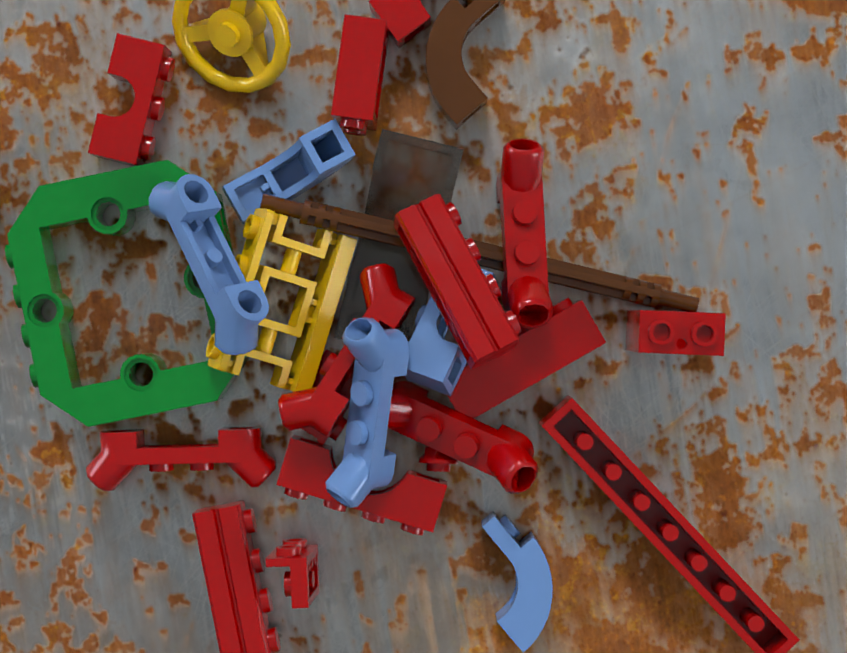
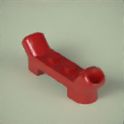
(523, 233)
(323, 405)
(126, 449)
(496, 452)

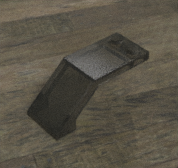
(402, 175)

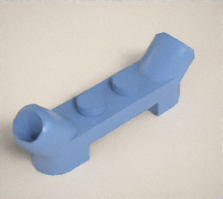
(236, 304)
(365, 461)

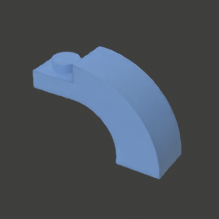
(292, 172)
(531, 600)

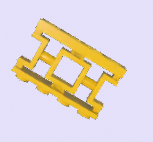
(313, 305)

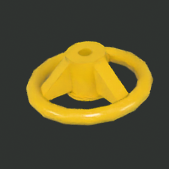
(235, 33)

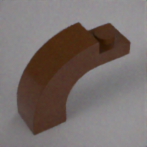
(448, 81)

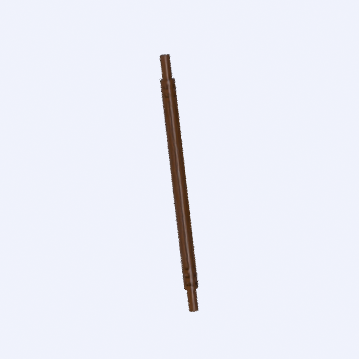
(559, 272)

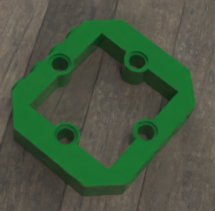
(51, 342)

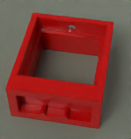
(360, 74)
(675, 332)

